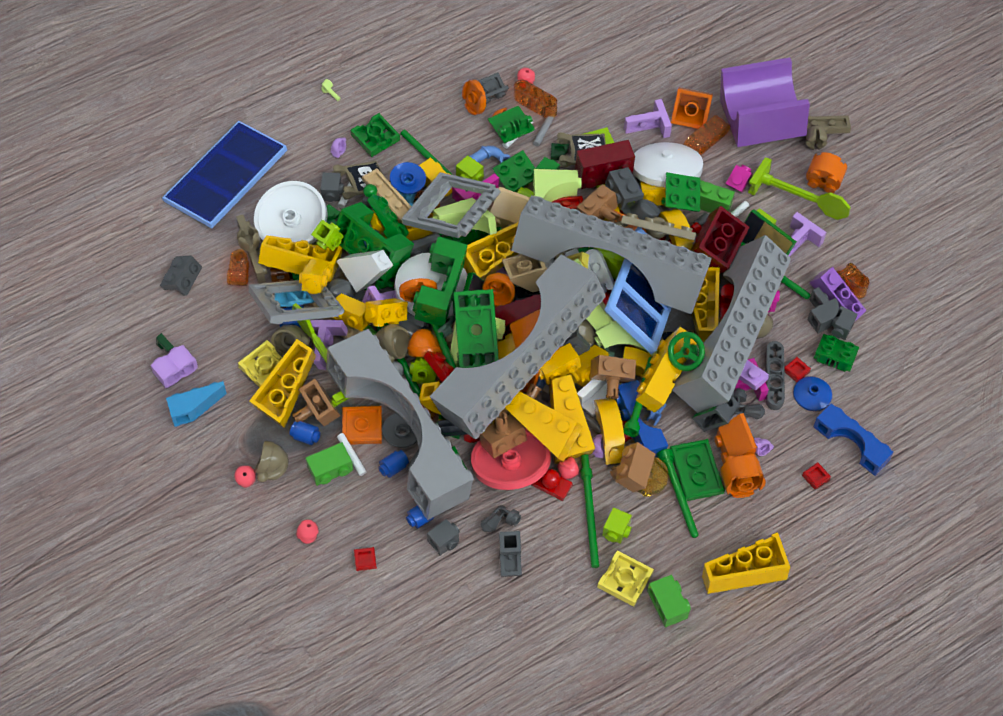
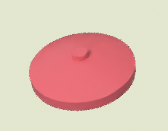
(514, 468)

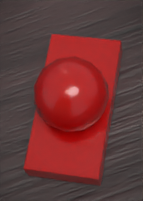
(554, 484)

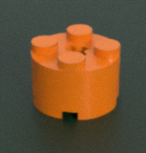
(826, 172)
(742, 475)

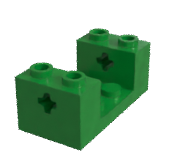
(355, 228)
(448, 259)
(475, 309)

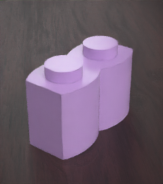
(174, 366)

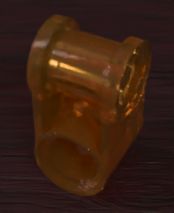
(238, 268)
(855, 280)

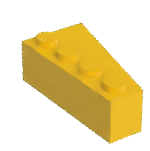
(486, 254)
(293, 256)
(707, 305)
(661, 375)
(281, 388)
(566, 401)
(546, 424)
(748, 566)

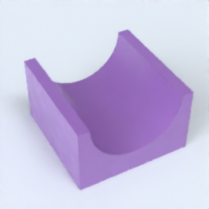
(762, 102)

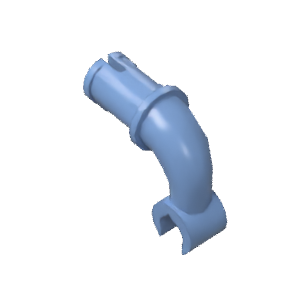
(487, 152)

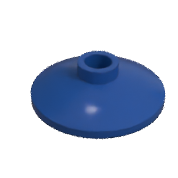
(410, 172)
(812, 400)

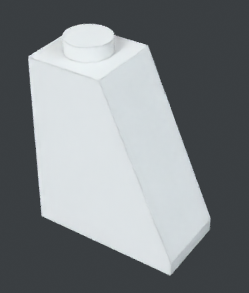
(364, 268)

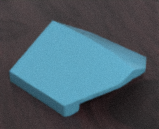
(287, 299)

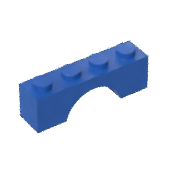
(836, 423)
(648, 436)

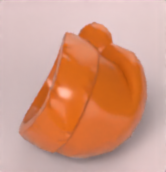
(502, 288)
(421, 342)

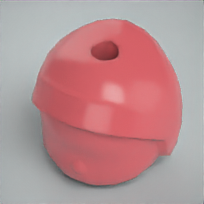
(526, 74)
(568, 468)
(245, 481)
(307, 531)

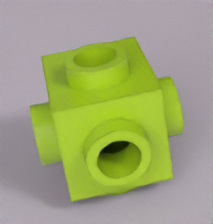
(327, 235)
(422, 371)

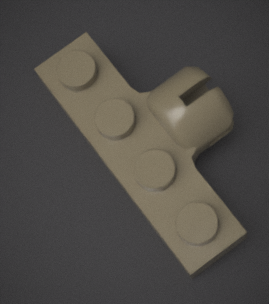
(820, 126)
(658, 227)
(249, 240)

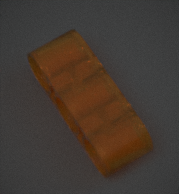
(535, 98)
(708, 135)

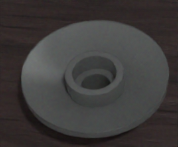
(393, 426)

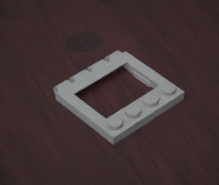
(435, 192)
(263, 296)

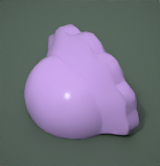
(338, 147)
(598, 443)
(763, 446)

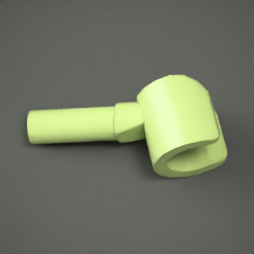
(326, 88)

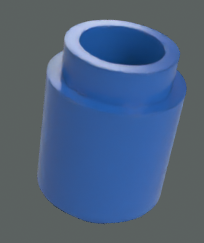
(305, 432)
(393, 463)
(416, 517)

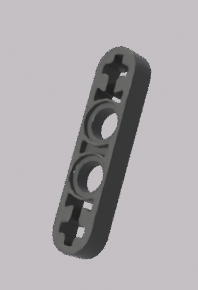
(777, 375)

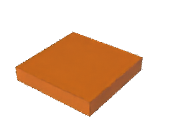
(362, 424)

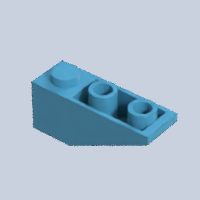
(192, 404)

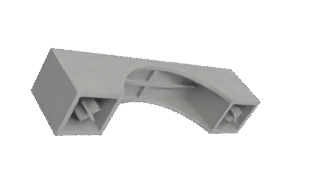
(671, 270)
(756, 278)
(365, 371)
(478, 394)

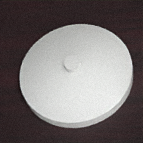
(658, 158)
(290, 211)
(418, 267)

